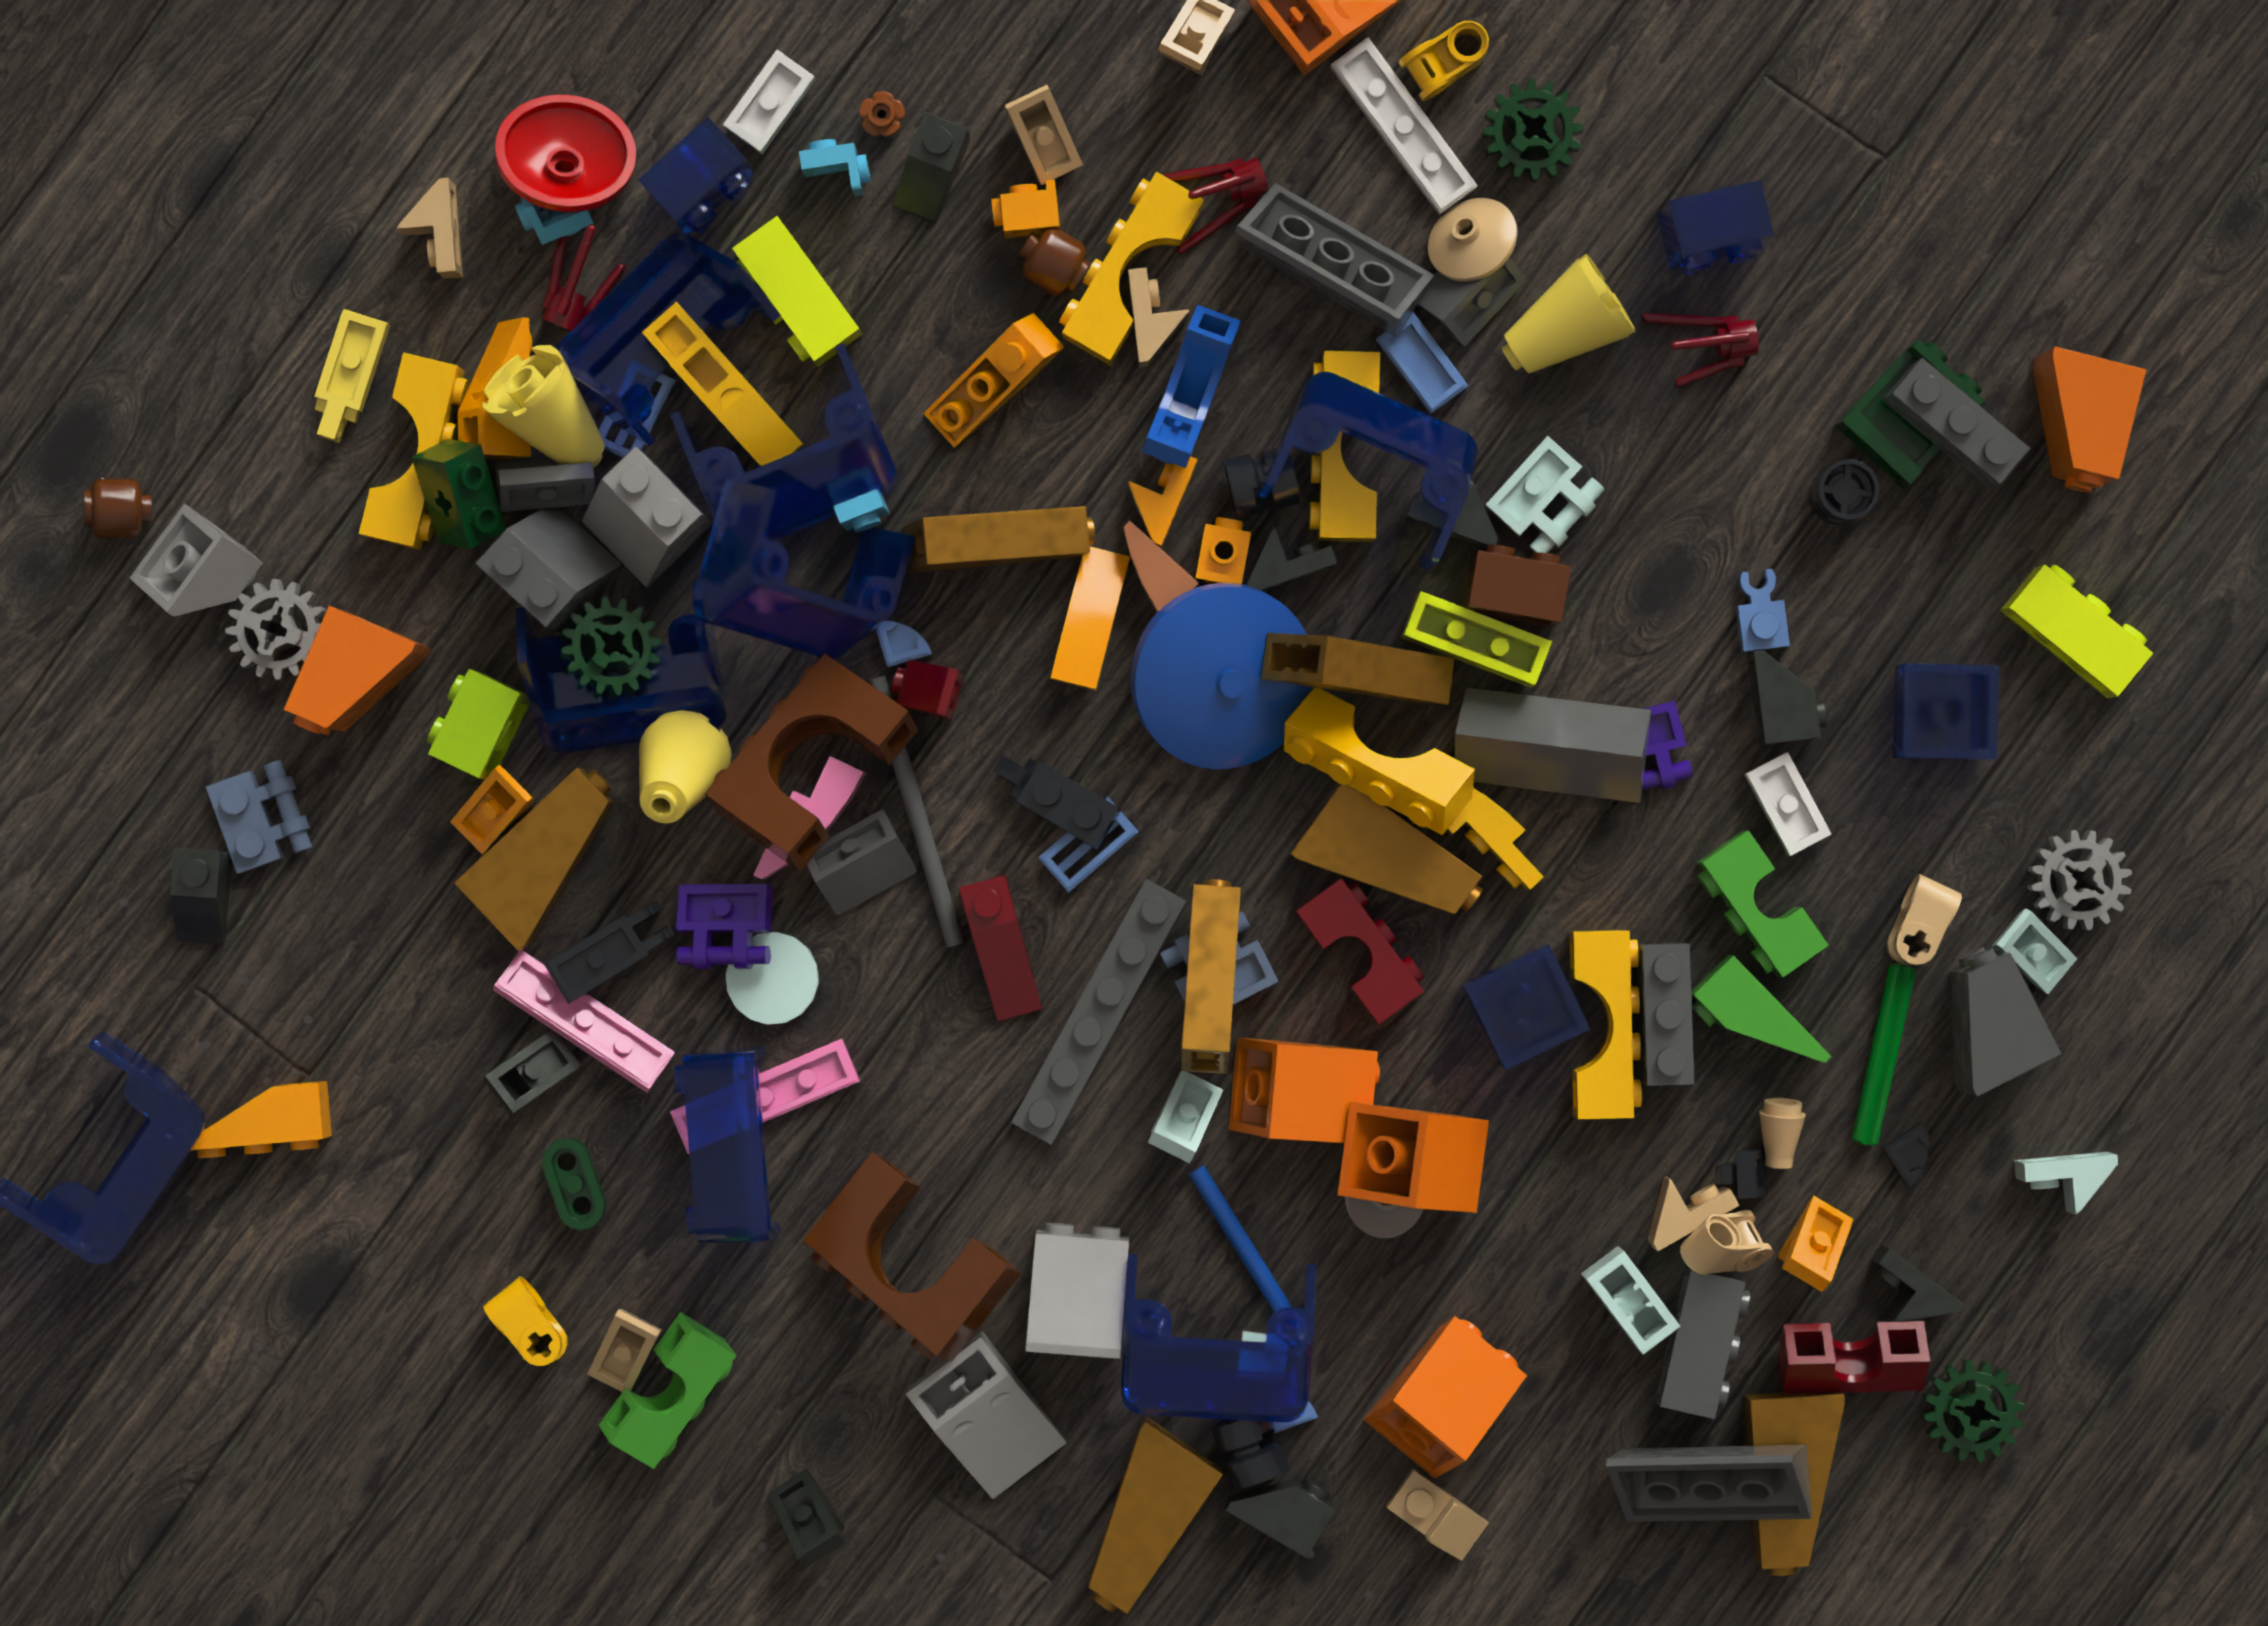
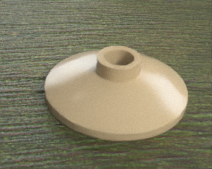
(1482, 249)

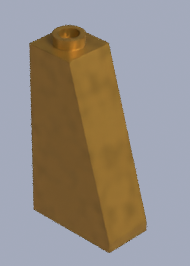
(998, 538)
(1357, 668)
(1385, 851)
(533, 862)
(1210, 977)
(1794, 1420)
(1152, 1509)

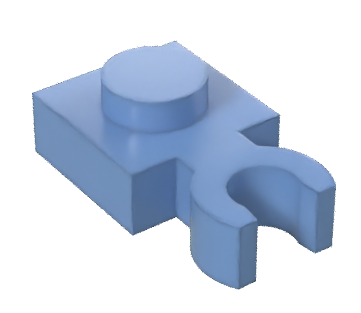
(1762, 621)

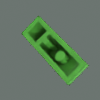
(1745, 1006)

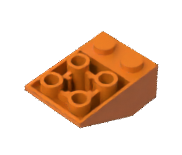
(1317, 28)

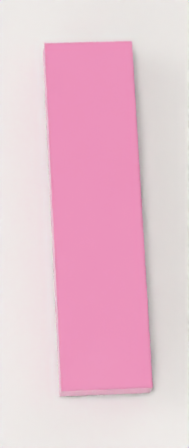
(584, 1023)
(795, 1083)

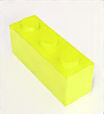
(796, 292)
(2078, 630)
(1476, 639)

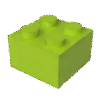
(478, 723)

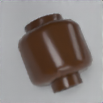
(1053, 261)
(116, 508)

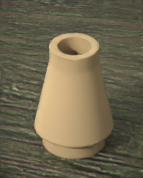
(1781, 1129)

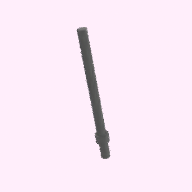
(924, 838)

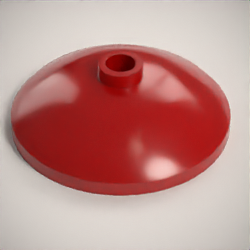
(570, 137)

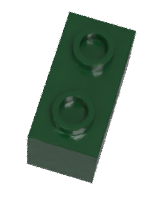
(459, 493)

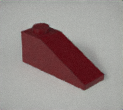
(928, 688)
(1000, 947)

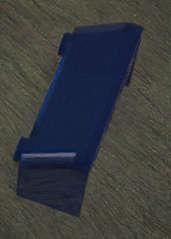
(615, 359)
(1337, 404)
(811, 478)
(746, 572)
(576, 721)
(726, 1146)
(103, 1221)
(1212, 1375)

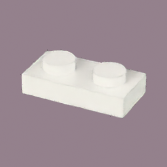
(769, 102)
(1787, 804)

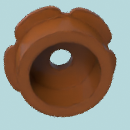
(894, 114)

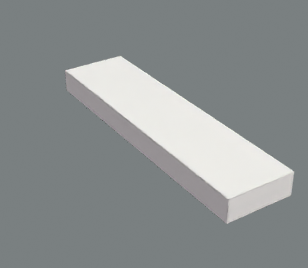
(1403, 126)

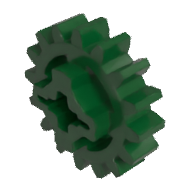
(1517, 119)
(623, 659)
(1969, 1428)

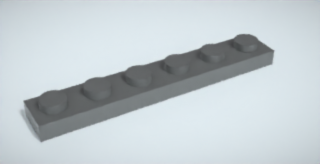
(1098, 1011)

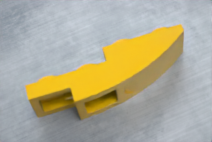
(721, 386)
(1496, 831)

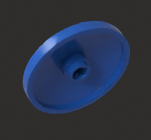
(1202, 675)

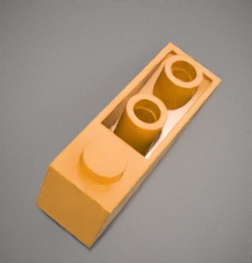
(993, 378)
(474, 423)
(281, 1114)

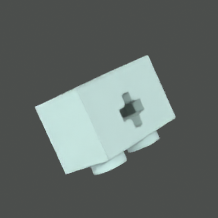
(1630, 1300)

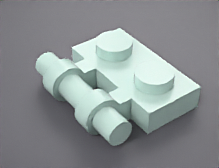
(1534, 487)

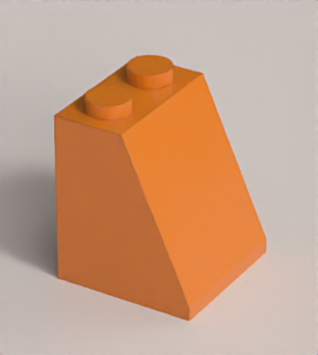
(2086, 414)
(349, 671)
(1299, 1088)
(1413, 1158)
(1446, 1397)

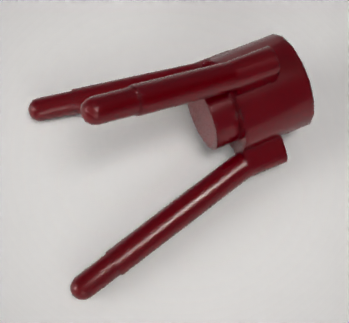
(1239, 179)
(563, 304)
(1733, 339)

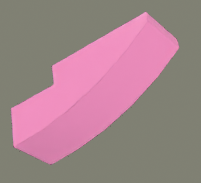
(828, 801)

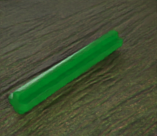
(1883, 1054)

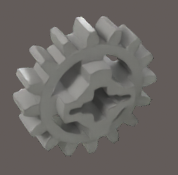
(284, 612)
(2092, 863)

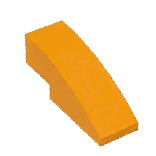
(1090, 618)

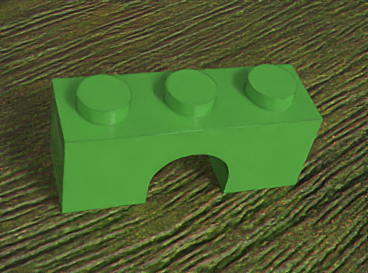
(1733, 874)
(651, 1425)

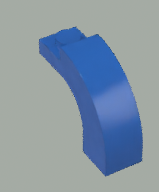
(1191, 387)

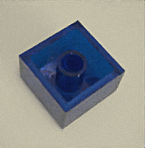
(698, 178)
(1715, 226)
(1945, 712)
(1525, 1006)

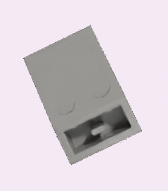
(985, 1416)

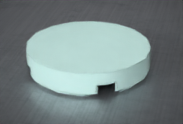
(778, 989)

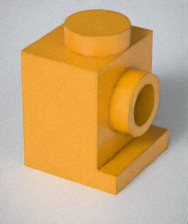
(1026, 210)
(1216, 570)

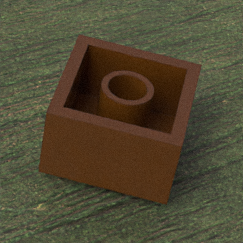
(1517, 586)

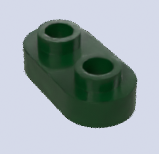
(574, 1183)

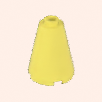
(1567, 320)
(545, 407)
(679, 763)

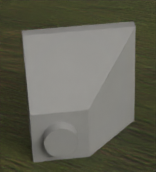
(195, 566)

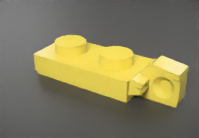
(349, 372)

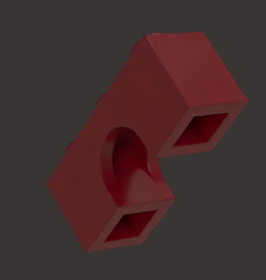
(1388, 980)
(1886, 1361)

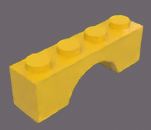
(1160, 218)
(430, 395)
(1345, 506)
(1423, 787)
(1606, 1083)

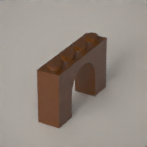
(824, 702)
(851, 1242)

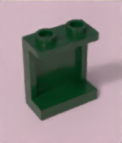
(1885, 434)

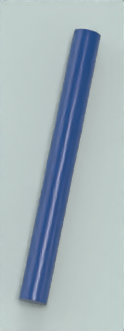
(1239, 1239)

